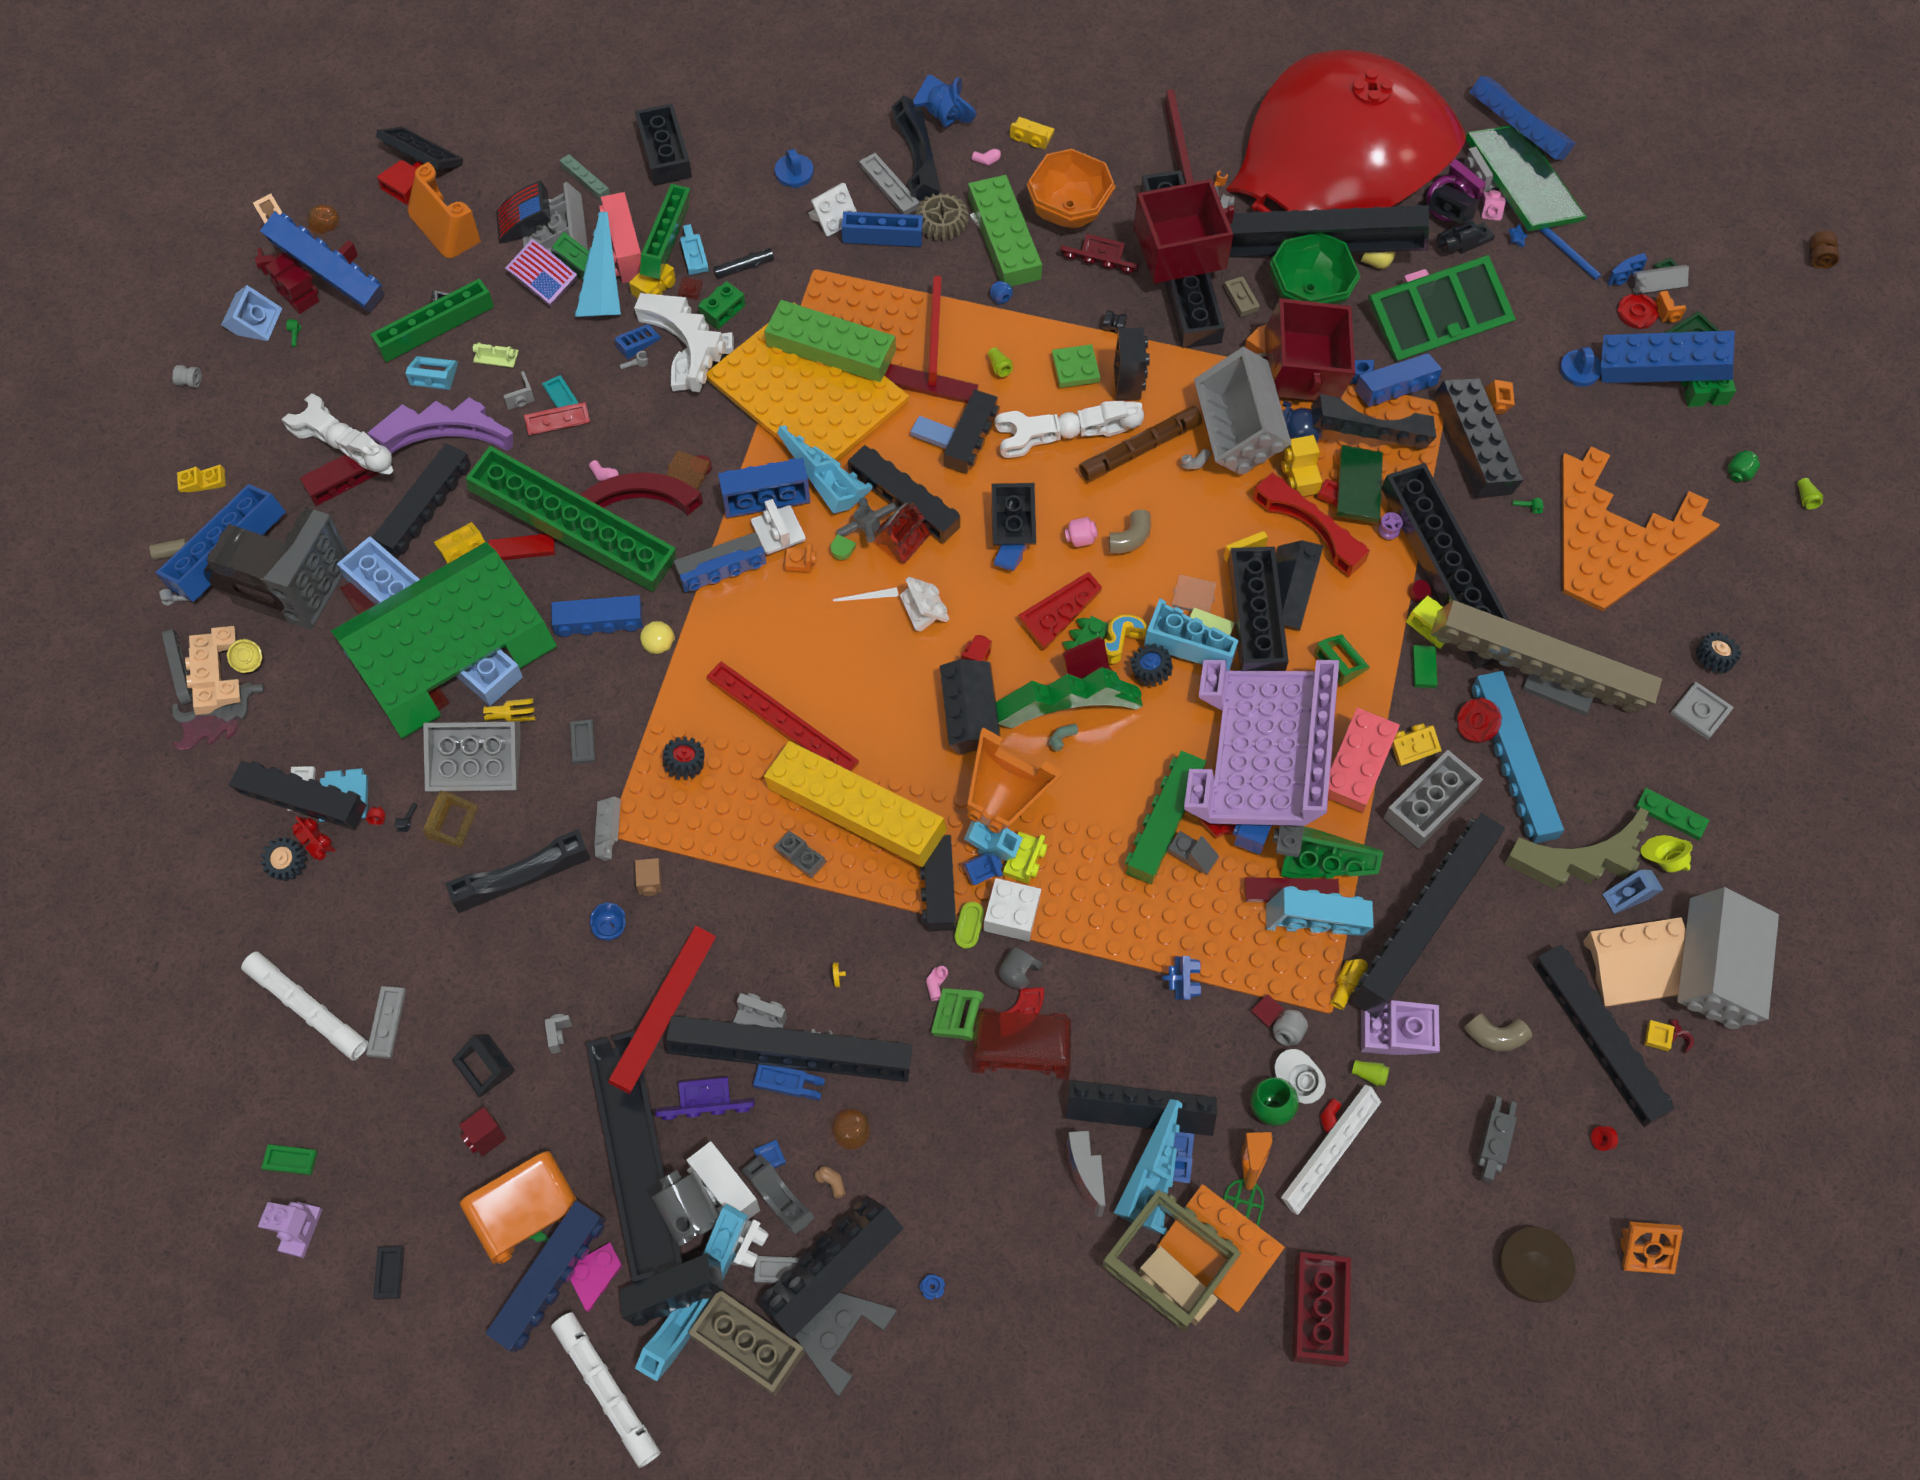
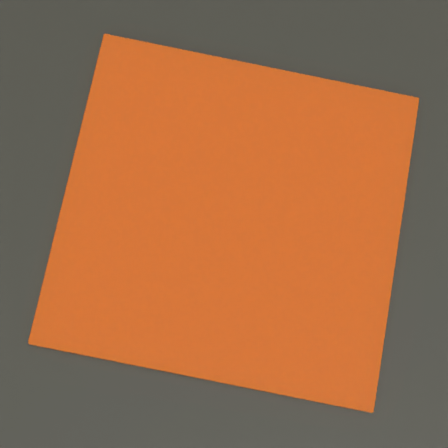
(878, 686)

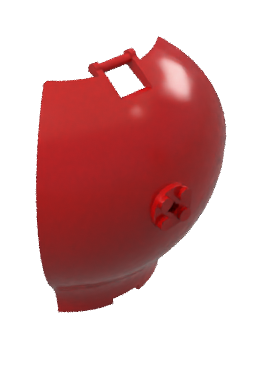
(1347, 135)

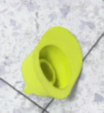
(1669, 852)

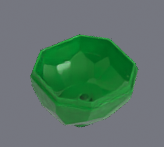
(1314, 264)

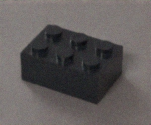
(1131, 363)

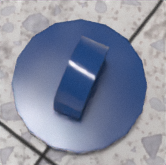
(794, 169)
(1581, 367)

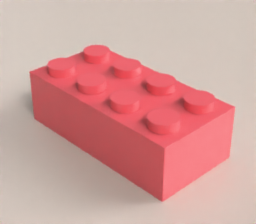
(623, 236)
(1360, 759)

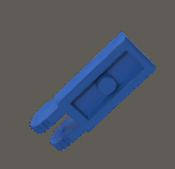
(787, 1081)

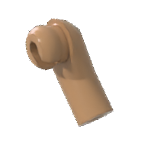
(833, 1178)

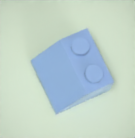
(251, 315)

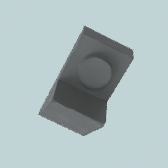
(1194, 853)

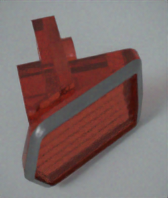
(903, 532)

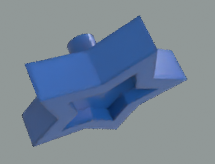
(1517, 236)

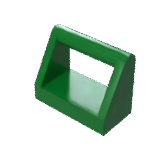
(571, 254)
(1325, 652)

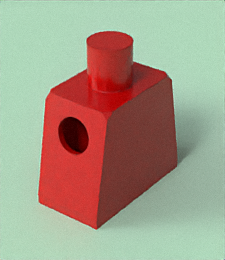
(399, 180)

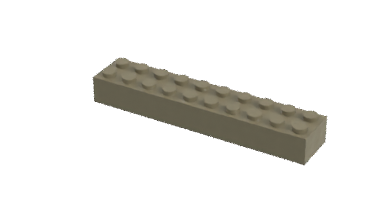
(1545, 657)

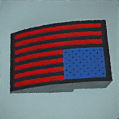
(523, 212)

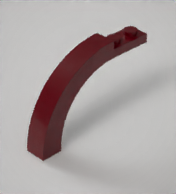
(645, 486)

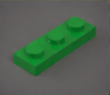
(1672, 814)

